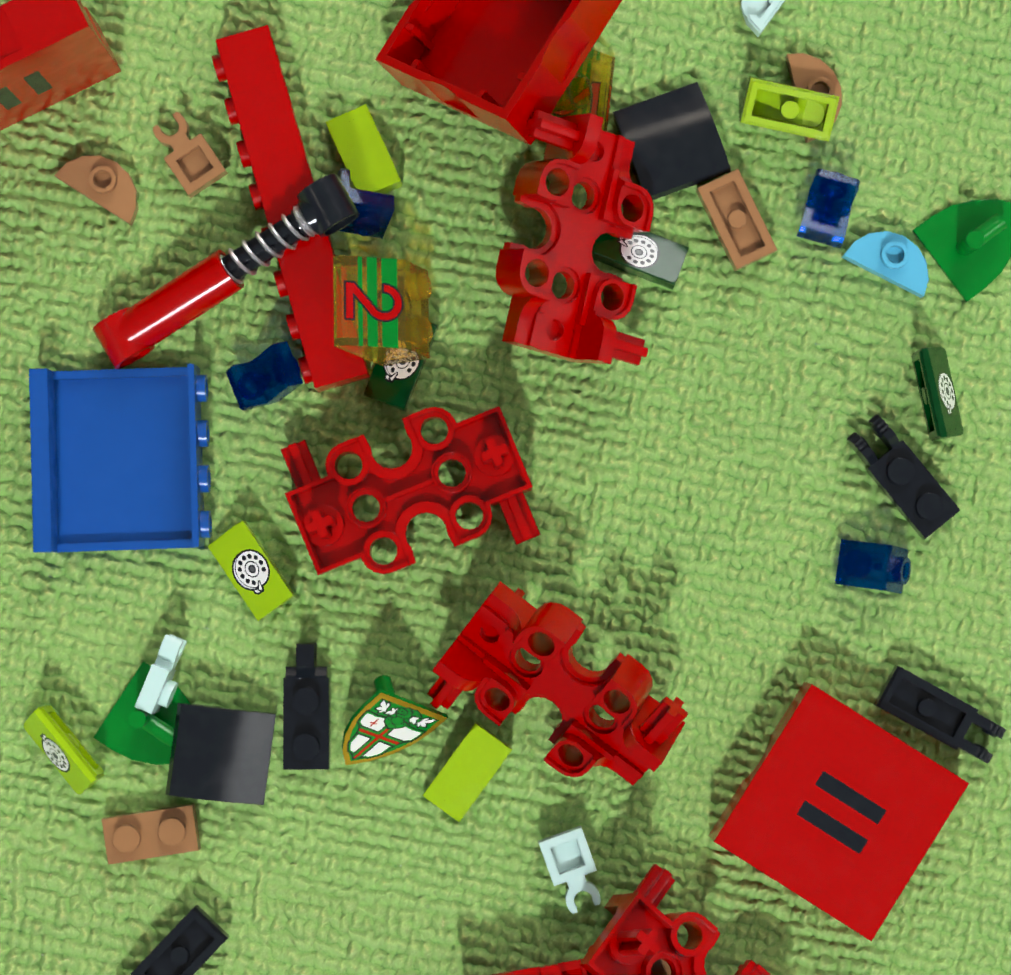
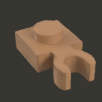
(192, 159)

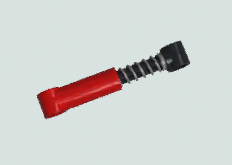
(134, 331)

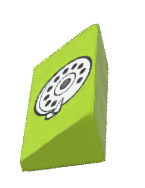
(251, 570)
(63, 749)

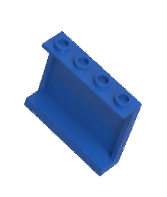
(118, 459)

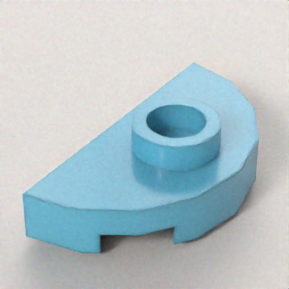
(892, 259)

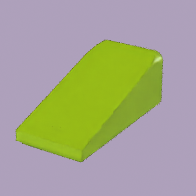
(789, 109)
(364, 151)
(467, 771)

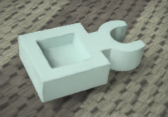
(158, 686)
(569, 861)

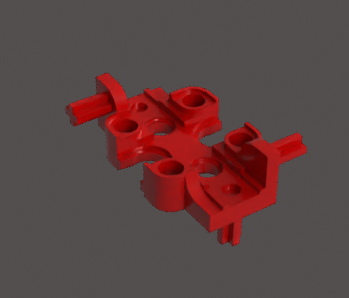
(578, 323)
(326, 504)
(491, 660)
(643, 935)

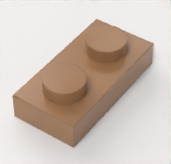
(736, 220)
(151, 834)

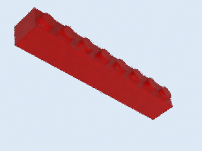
(281, 172)

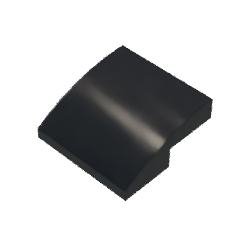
(673, 141)
(220, 754)

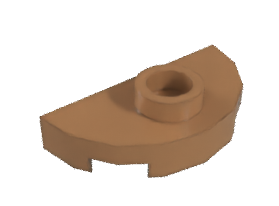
(814, 75)
(103, 183)

